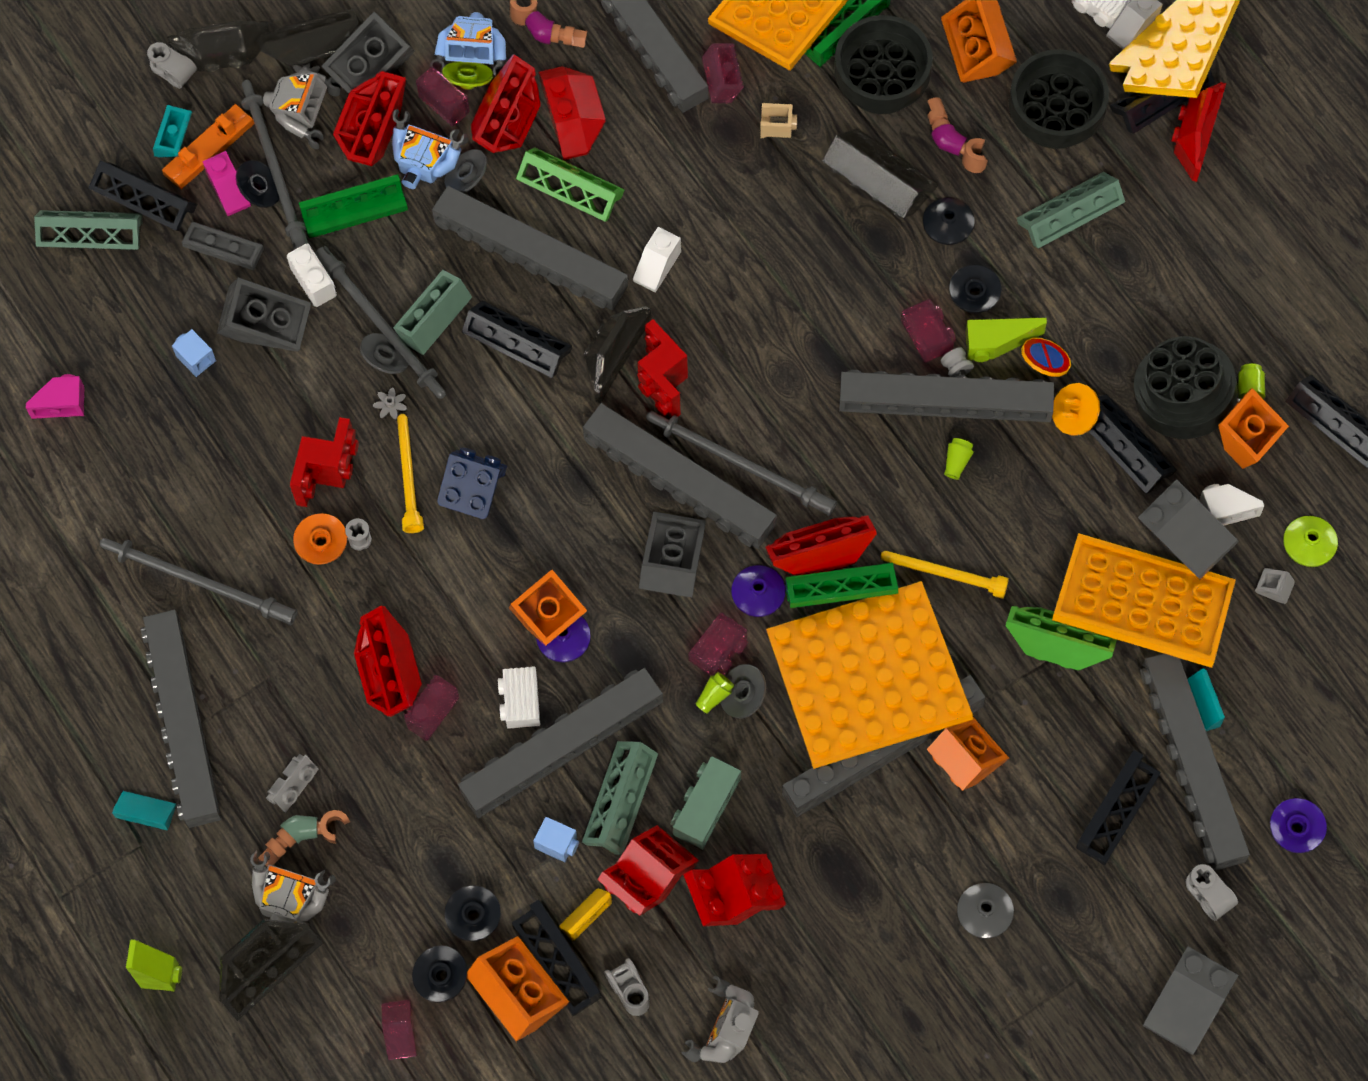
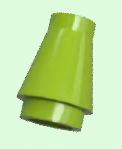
(957, 457)
(715, 691)

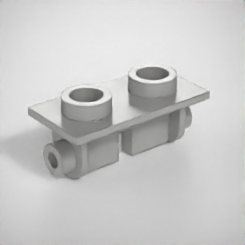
(299, 774)

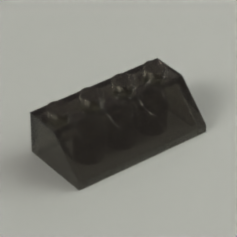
(879, 172)

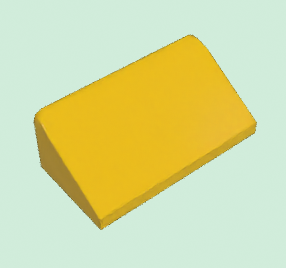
(586, 914)

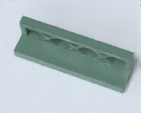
(1072, 209)
(91, 220)
(625, 796)

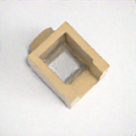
(777, 120)

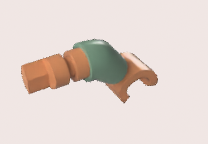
(301, 828)

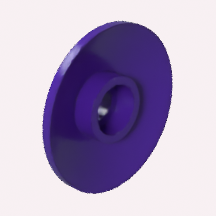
(758, 602)
(570, 646)
(1305, 815)

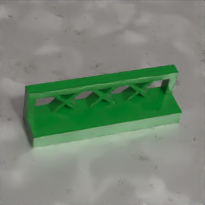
(828, 44)
(354, 207)
(841, 585)

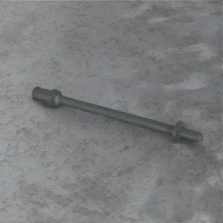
(295, 228)
(336, 270)
(808, 495)
(267, 607)

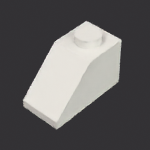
(657, 259)
(1230, 504)

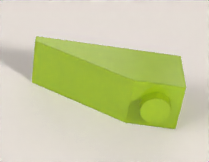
(998, 336)
(152, 967)

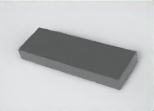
(222, 245)

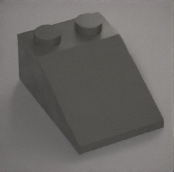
(366, 53)
(263, 316)
(1188, 529)
(672, 554)
(1190, 1000)

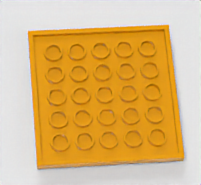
(868, 675)

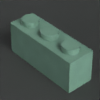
(432, 312)
(705, 802)

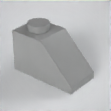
(1133, 21)

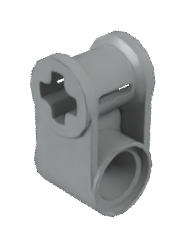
(170, 64)
(1212, 894)
(626, 983)

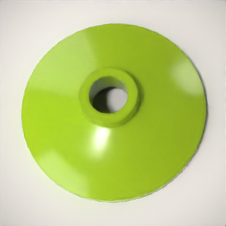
(467, 74)
(1304, 550)

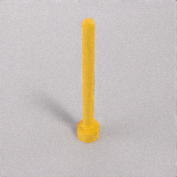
(412, 521)
(996, 585)

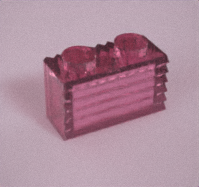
(722, 72)
(442, 96)
(928, 330)
(718, 645)
(431, 707)

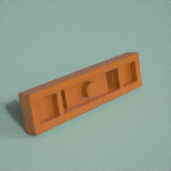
(207, 145)

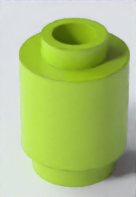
(1251, 377)

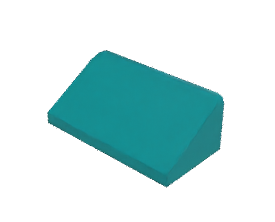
(171, 132)
(1206, 700)
(144, 810)

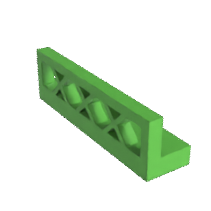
(573, 175)

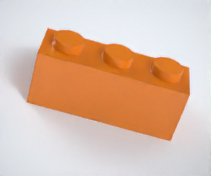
(978, 39)
(516, 988)

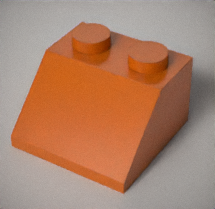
(1250, 429)
(547, 608)
(967, 753)

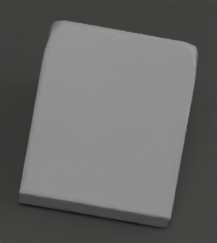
(1275, 585)

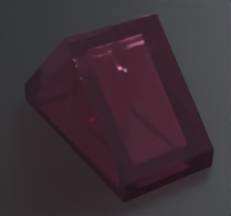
(398, 1029)

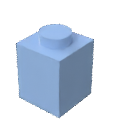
(193, 352)
(556, 839)

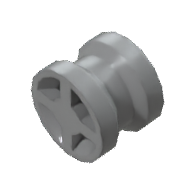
(957, 362)

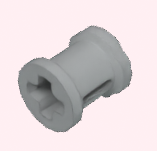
(361, 541)

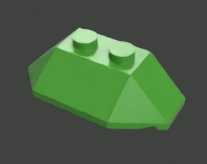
(1057, 641)

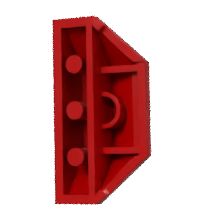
(507, 108)
(573, 109)
(367, 118)
(1197, 128)
(822, 545)
(386, 663)

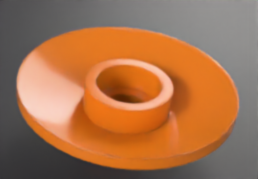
(314, 529)

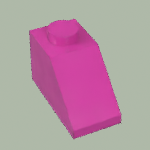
(223, 180)
(58, 398)

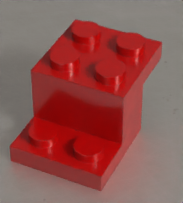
(662, 370)
(323, 462)
(647, 870)
(734, 889)

